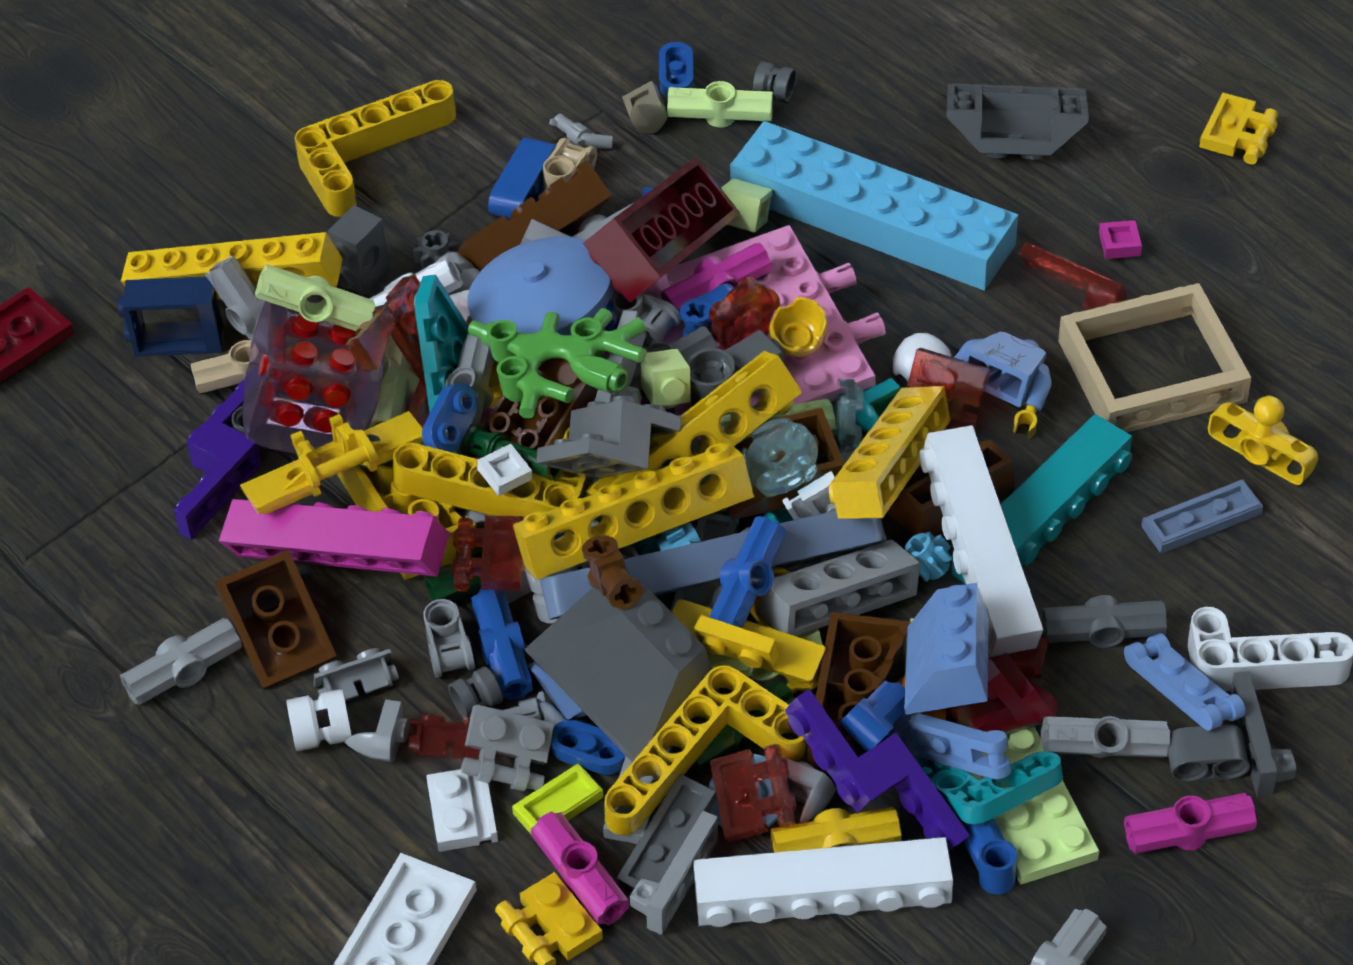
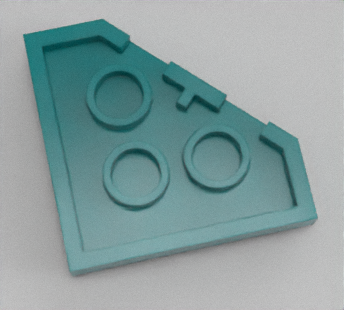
(440, 334)

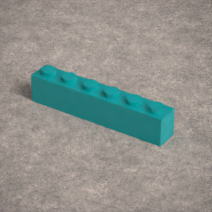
(1064, 486)

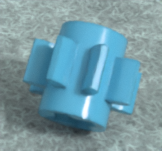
(677, 537)
(931, 554)

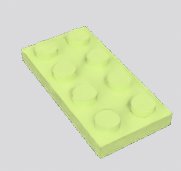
(1046, 828)

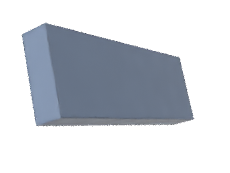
(1202, 516)

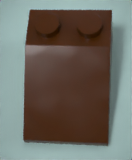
(275, 619)

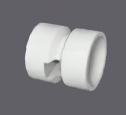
(305, 723)

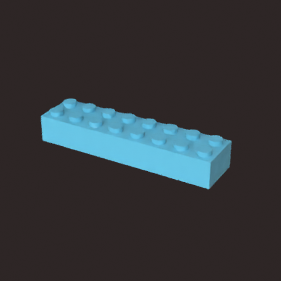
(878, 205)

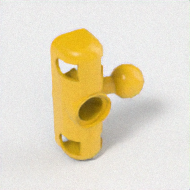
(1263, 438)

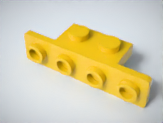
(753, 643)

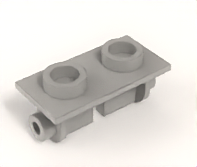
(368, 669)

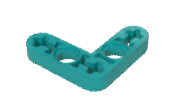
(990, 796)

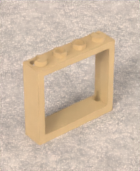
(1164, 403)

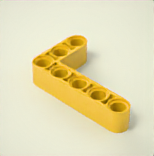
(339, 139)
(457, 482)
(695, 738)

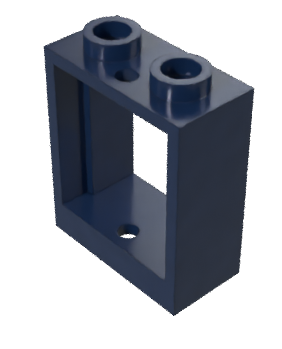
(172, 337)

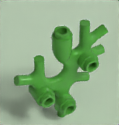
(523, 354)

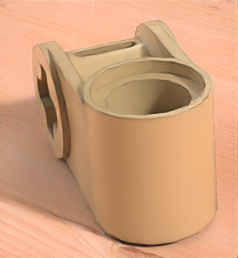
(565, 160)

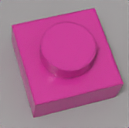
(1120, 239)

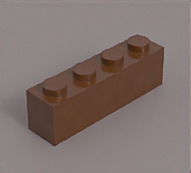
(855, 664)

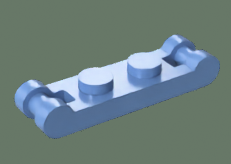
(1183, 683)
(954, 744)

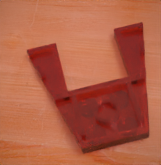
(397, 320)

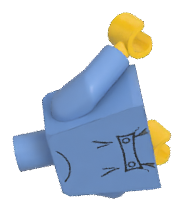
(1015, 373)

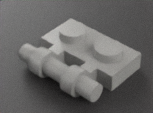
(508, 735)

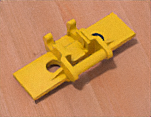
(348, 449)

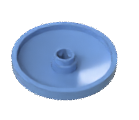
(540, 279)

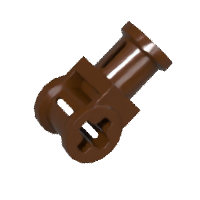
(609, 572)

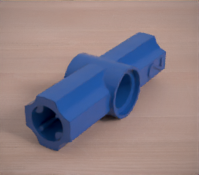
(749, 573)
(502, 643)

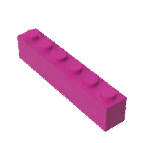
(338, 537)

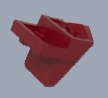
(1011, 701)

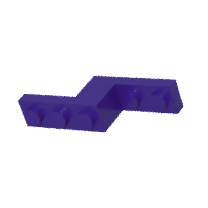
(225, 458)
(875, 772)

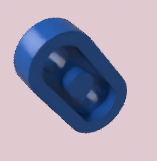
(675, 67)
(450, 416)
(590, 747)

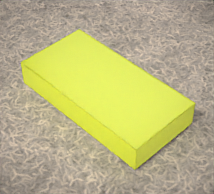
(567, 794)

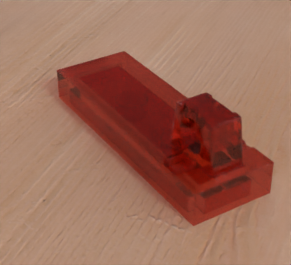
(1098, 288)

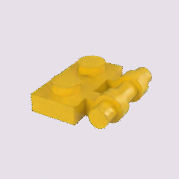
(1228, 124)
(558, 914)

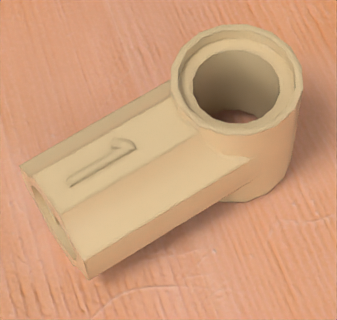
(222, 370)

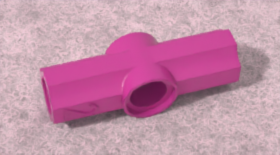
(714, 272)
(1169, 826)
(591, 884)

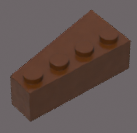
(560, 207)

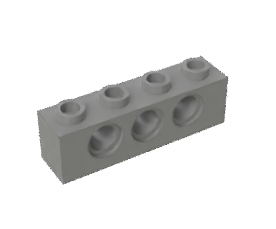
(840, 585)

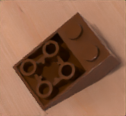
(550, 416)
(827, 460)

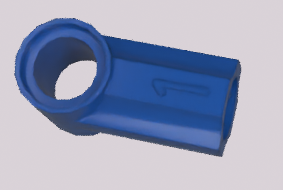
(874, 716)
(990, 850)

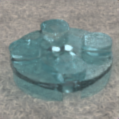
(845, 415)
(794, 468)

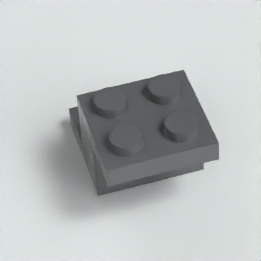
(609, 438)

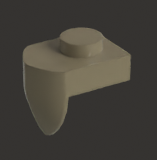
(646, 108)

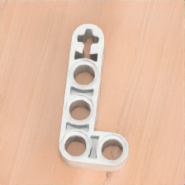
(1272, 659)

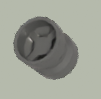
(775, 80)
(478, 690)

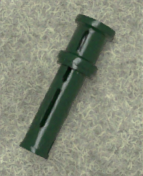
(488, 442)

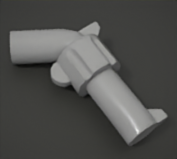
(581, 135)
(538, 709)

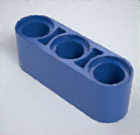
(521, 177)

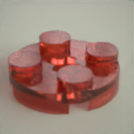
(749, 299)

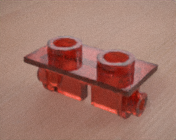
(434, 735)

